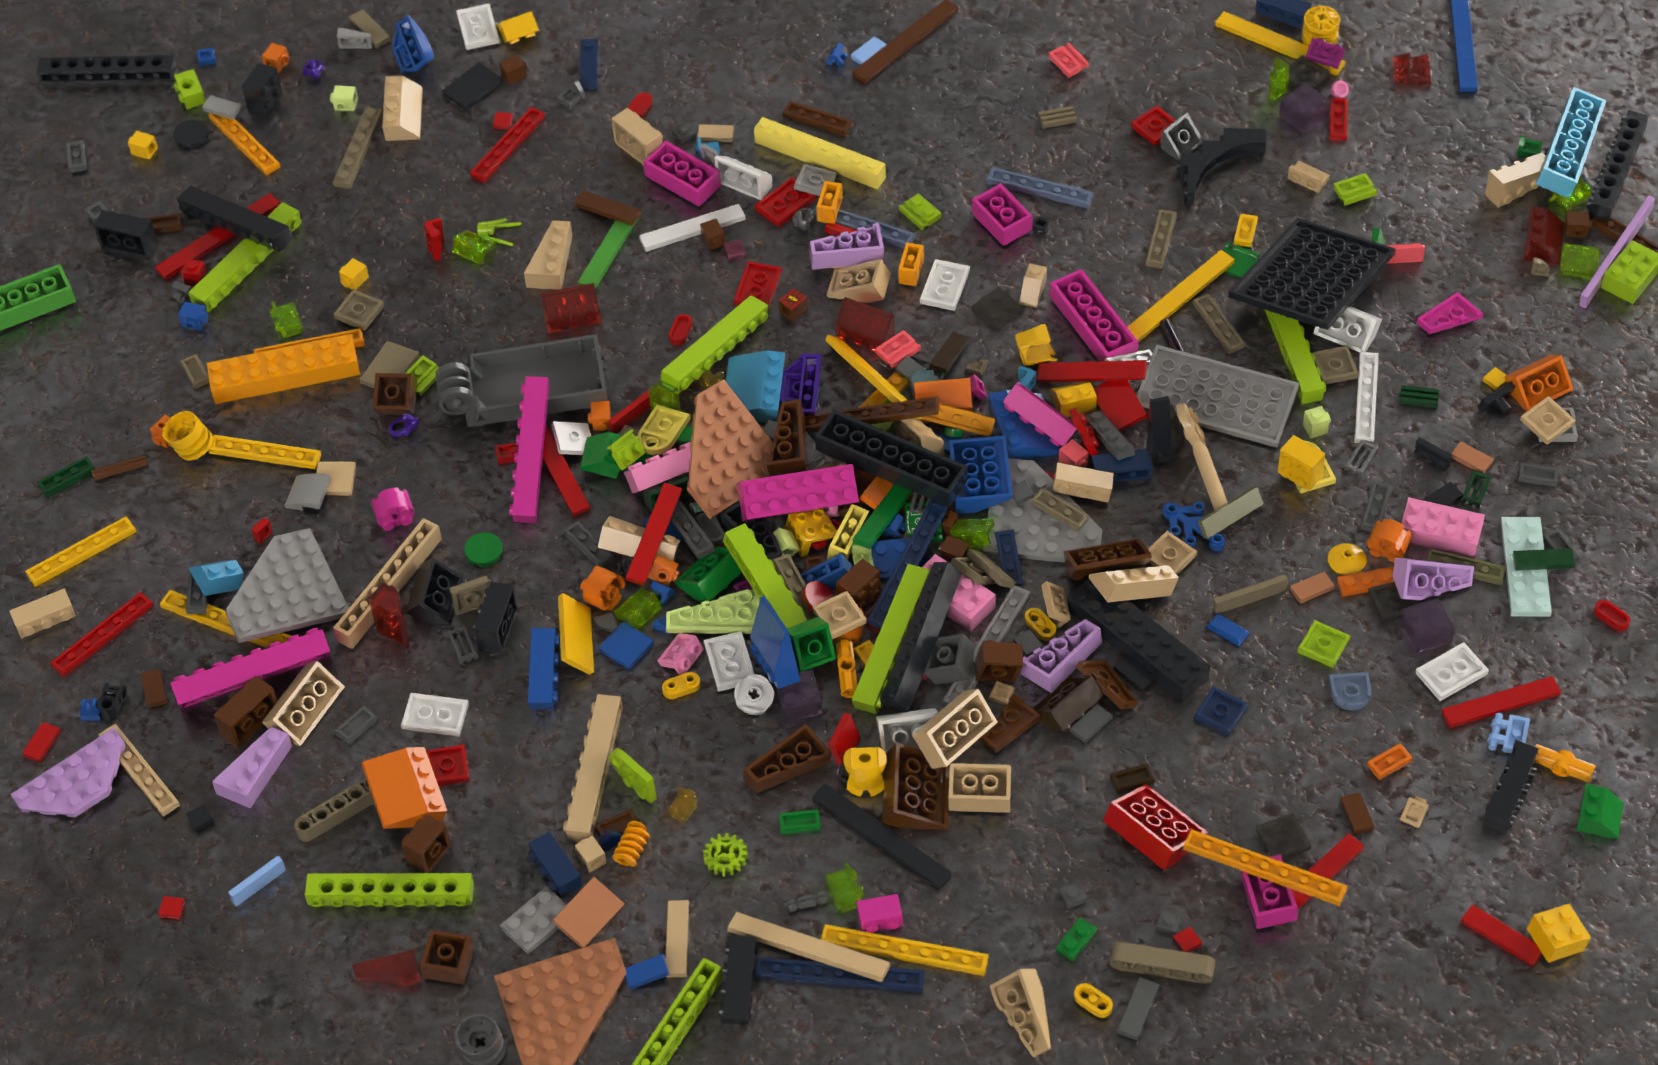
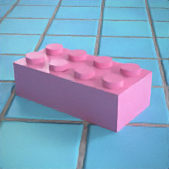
(659, 469)
(1443, 527)
(970, 602)

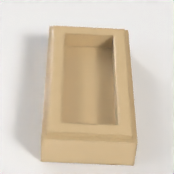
(716, 133)

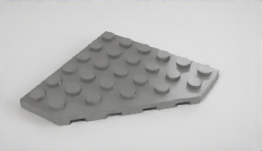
(1036, 532)
(286, 590)

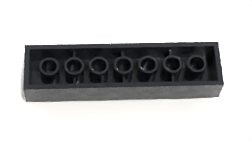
(891, 458)
(1142, 639)

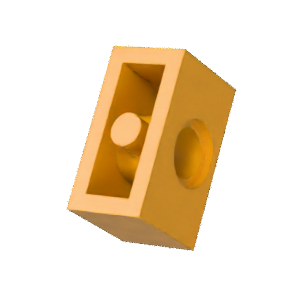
(829, 202)
(911, 264)

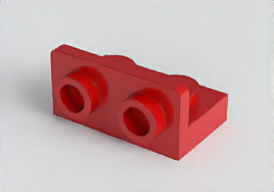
(434, 237)

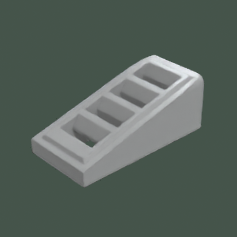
(349, 39)
(708, 155)

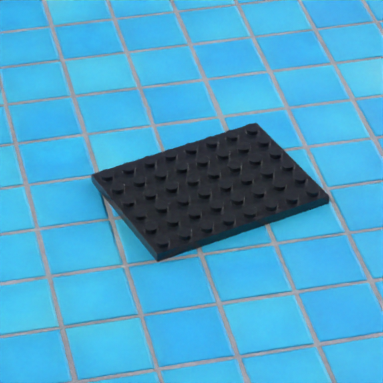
(1312, 273)

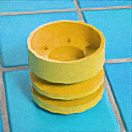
(1320, 23)
(187, 435)

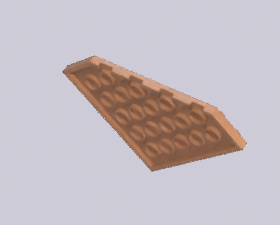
(724, 449)
(560, 1002)

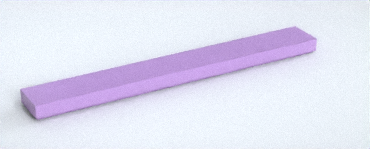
(1628, 235)

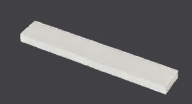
(690, 227)
(1366, 397)

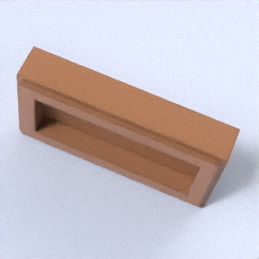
(1472, 458)
(1312, 587)

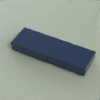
(1009, 555)

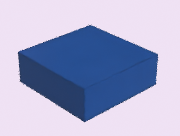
(206, 56)

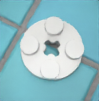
(756, 705)

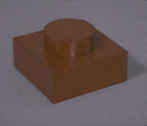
(949, 522)

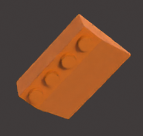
(404, 787)

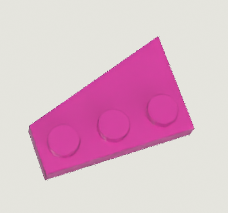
(1448, 314)

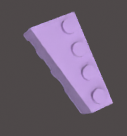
(1057, 660)

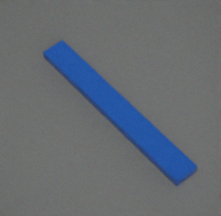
(1464, 46)

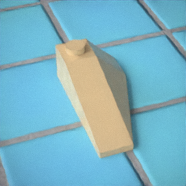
(1023, 1003)

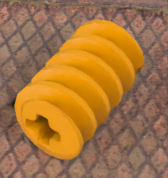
(631, 844)

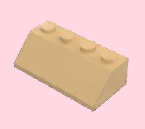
(402, 109)
(1135, 583)
(304, 702)

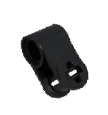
(111, 701)

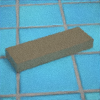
(366, 24)
(1060, 509)
(991, 568)

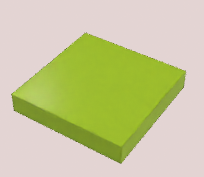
(1324, 644)

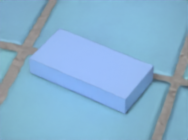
(867, 50)

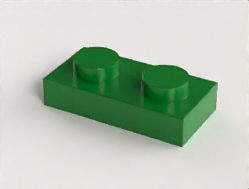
(1076, 939)

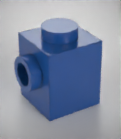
(193, 316)

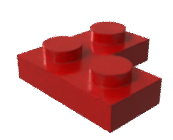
(1087, 433)

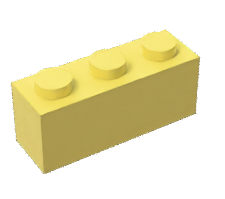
(849, 527)

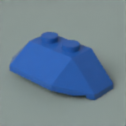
(411, 46)

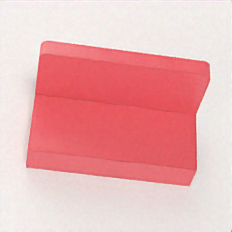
(1407, 253)

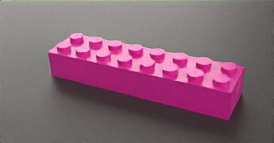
(260, 663)

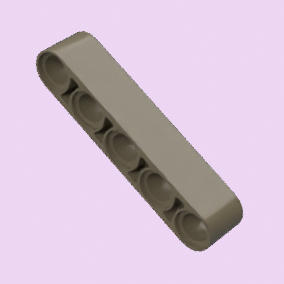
(333, 815)
(1162, 962)

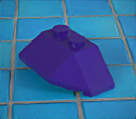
(803, 382)

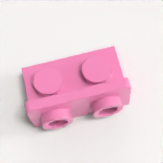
(681, 653)

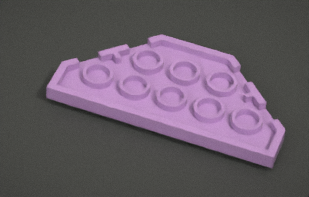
(76, 781)

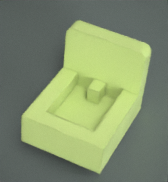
(860, 552)

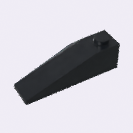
(1164, 430)
(761, 527)

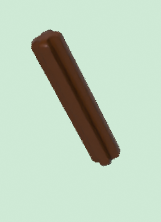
(119, 467)

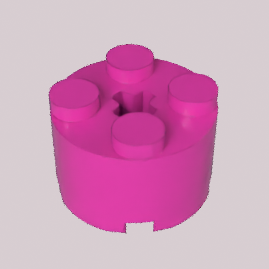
(393, 508)

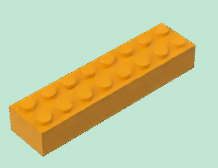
(283, 369)

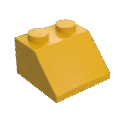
(516, 27)
(1074, 395)

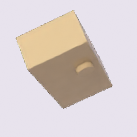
(954, 728)

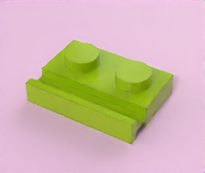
(1355, 189)
(920, 211)
(424, 371)
(626, 449)

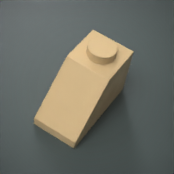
(1033, 285)

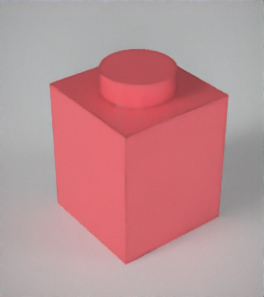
(1073, 454)

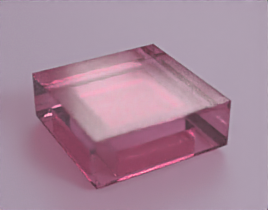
(734, 249)

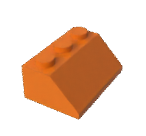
(1540, 380)
(950, 392)

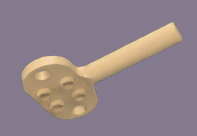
(1202, 456)

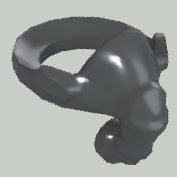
(803, 223)

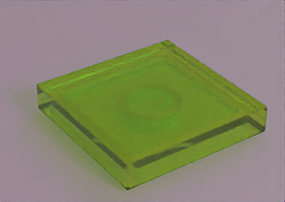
(1579, 260)

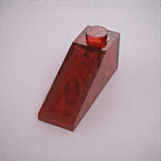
(392, 969)

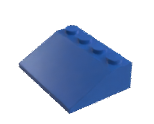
(1021, 438)
(987, 473)
(773, 646)

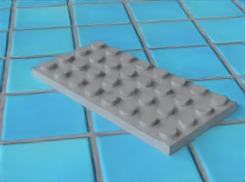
(1221, 394)

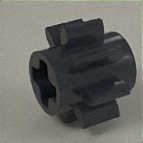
(624, 565)

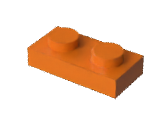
(1389, 761)

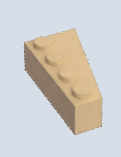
(1514, 180)
(550, 259)
(625, 538)

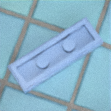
(257, 881)

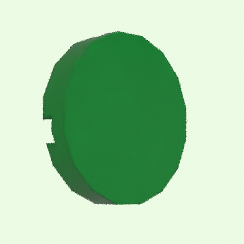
(483, 549)

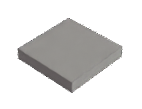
(812, 179)

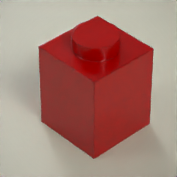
(193, 272)

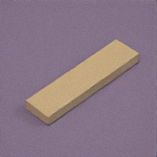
(677, 938)

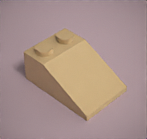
(860, 282)

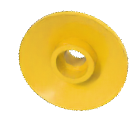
(1346, 565)

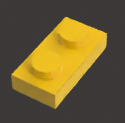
(1245, 230)

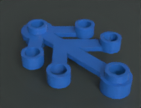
(1190, 524)

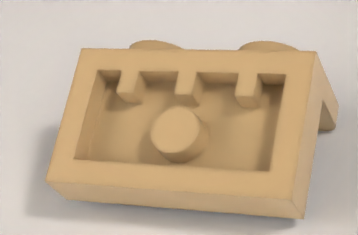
(1308, 176)
(1056, 603)

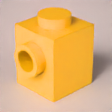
(142, 145)
(353, 274)

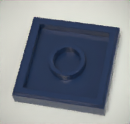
(1220, 711)

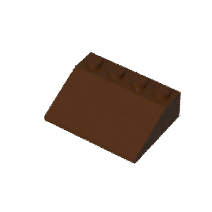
(1106, 558)
(914, 791)

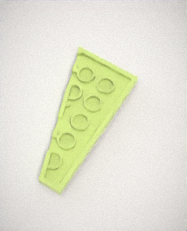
(722, 616)

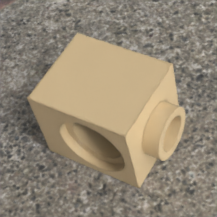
(590, 854)

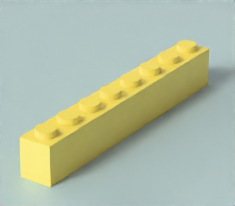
(820, 153)

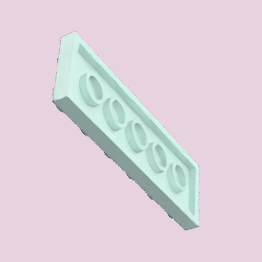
(1526, 588)

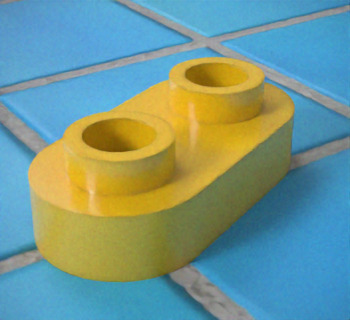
(1042, 624)
(682, 685)
(1094, 1001)

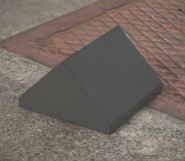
(1180, 137)

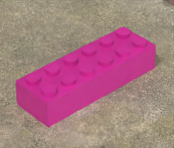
(1092, 316)
(797, 492)

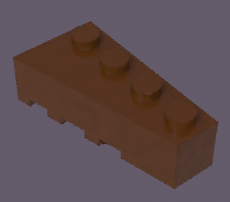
(789, 445)
(788, 759)

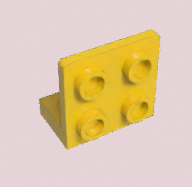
(810, 528)

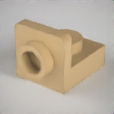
(1414, 811)

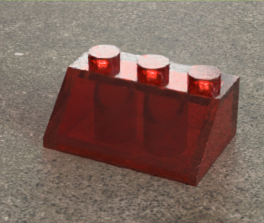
(1543, 236)
(570, 308)
(864, 324)
(389, 614)

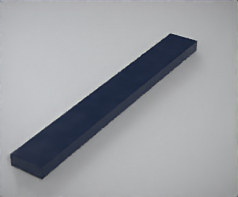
(911, 555)
(825, 974)

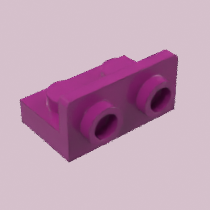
(1325, 53)

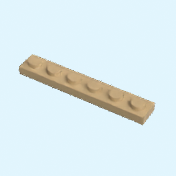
(145, 776)

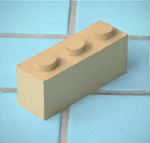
(1082, 482)
(42, 613)

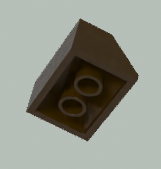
(1068, 702)

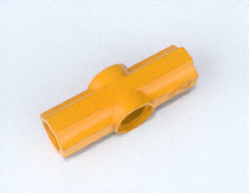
(846, 659)
(1564, 763)

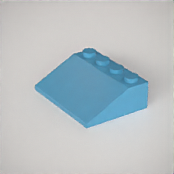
(757, 382)

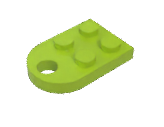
(633, 775)

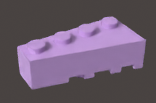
(847, 248)
(253, 768)

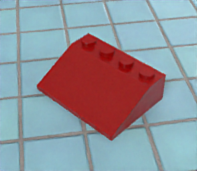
(1151, 825)

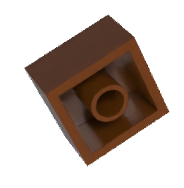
(394, 394)
(861, 583)
(998, 662)
(425, 844)
(447, 957)

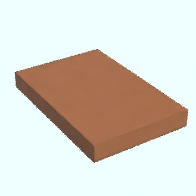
(588, 912)

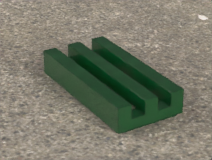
(1418, 396)
(1472, 500)

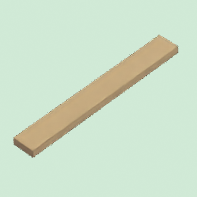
(809, 947)

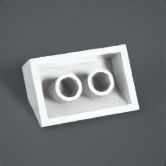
(743, 177)
(1352, 329)
(901, 727)

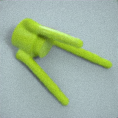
(486, 229)

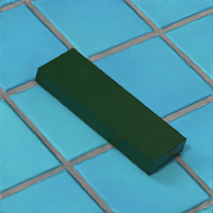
(66, 477)
(1543, 559)

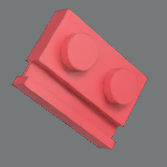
(1068, 60)
(897, 348)

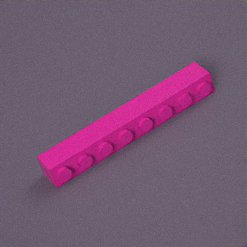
(530, 450)

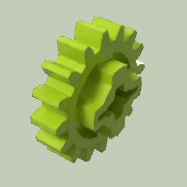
(725, 854)

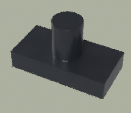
(1498, 398)

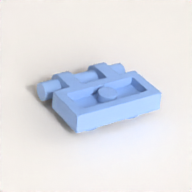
(1515, 729)

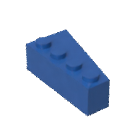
(543, 668)

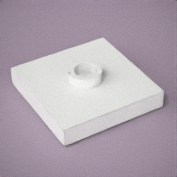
(570, 437)

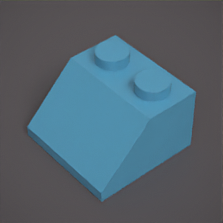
(218, 576)

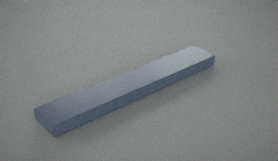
(1040, 187)
(889, 234)

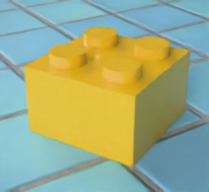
(1301, 463)
(1558, 933)

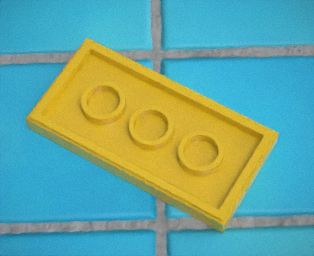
(575, 634)

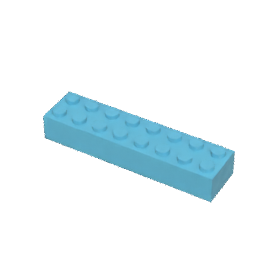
(1571, 142)

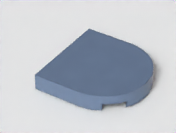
(1350, 690)

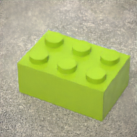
(1631, 272)

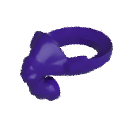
(314, 71)
(411, 425)

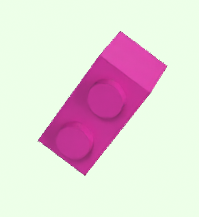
(879, 913)

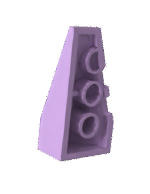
(1427, 578)

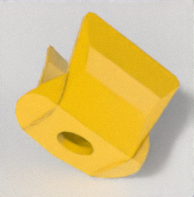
(1041, 350)
(865, 770)

